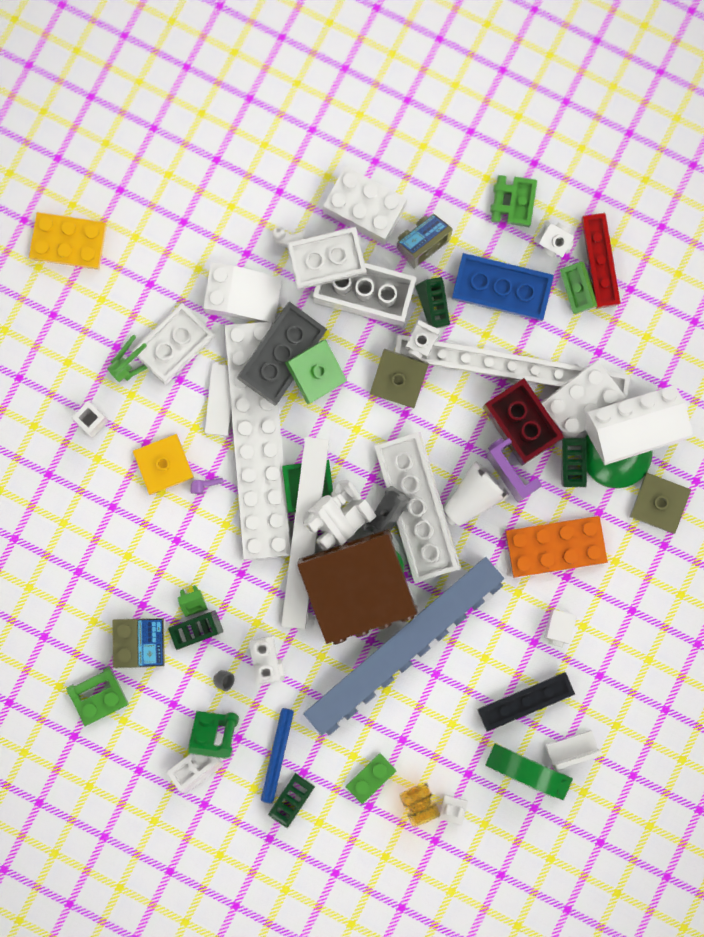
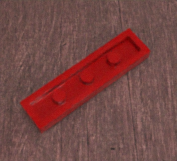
(600, 260)

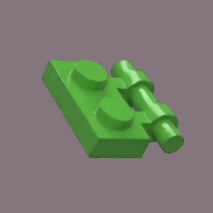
(521, 200)

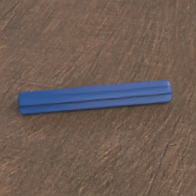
(277, 755)

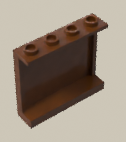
(357, 587)

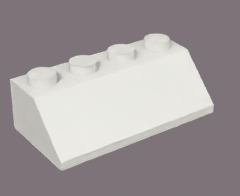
(639, 425)

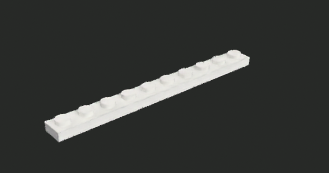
(503, 364)

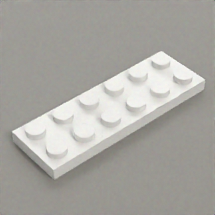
(423, 521)

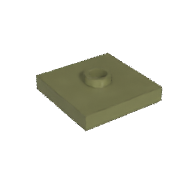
(399, 378)
(660, 503)

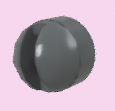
(224, 680)

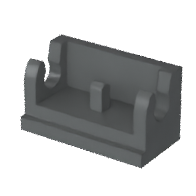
(388, 511)

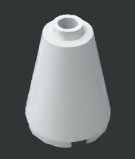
(474, 495)

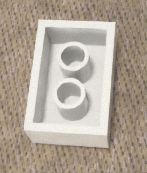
(364, 205)

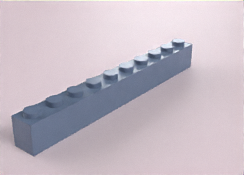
(403, 646)

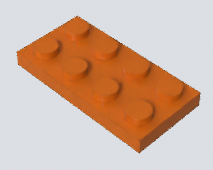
(556, 546)

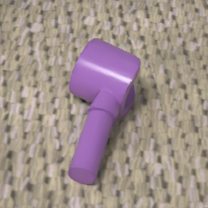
(197, 486)

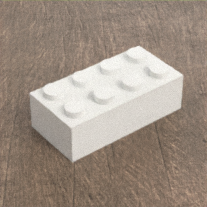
(376, 295)

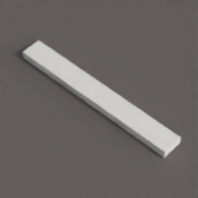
(303, 541)

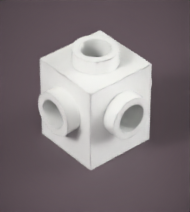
(555, 239)

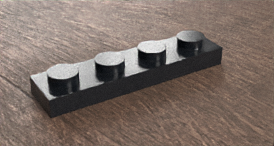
(526, 701)

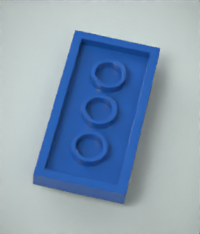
(502, 287)

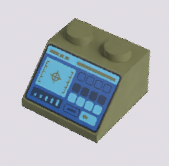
(424, 239)
(138, 643)

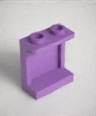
(507, 473)

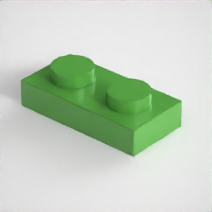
(578, 287)
(371, 778)

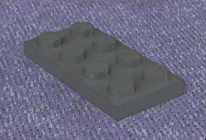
(286, 338)

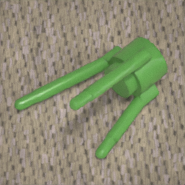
(121, 368)

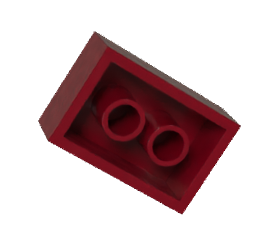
(524, 420)

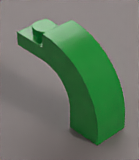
(528, 772)

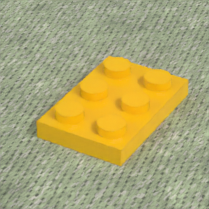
(68, 240)

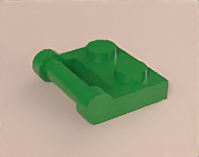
(205, 732)

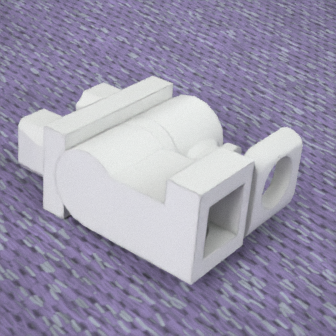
(336, 523)
(265, 662)

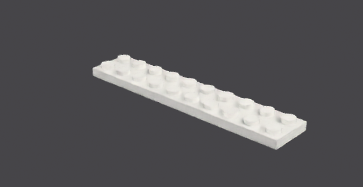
(256, 453)

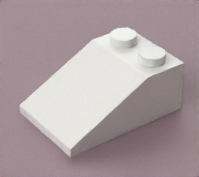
(242, 293)

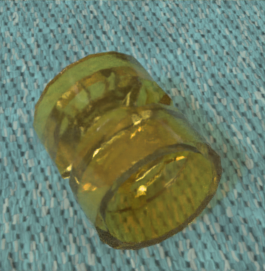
(419, 804)

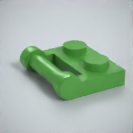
(100, 703)

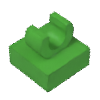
(192, 602)

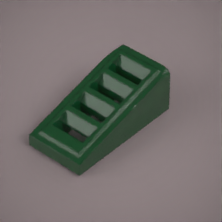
(434, 288)
(582, 482)
(214, 624)
(279, 817)

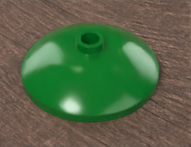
(619, 473)

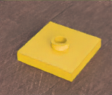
(163, 464)

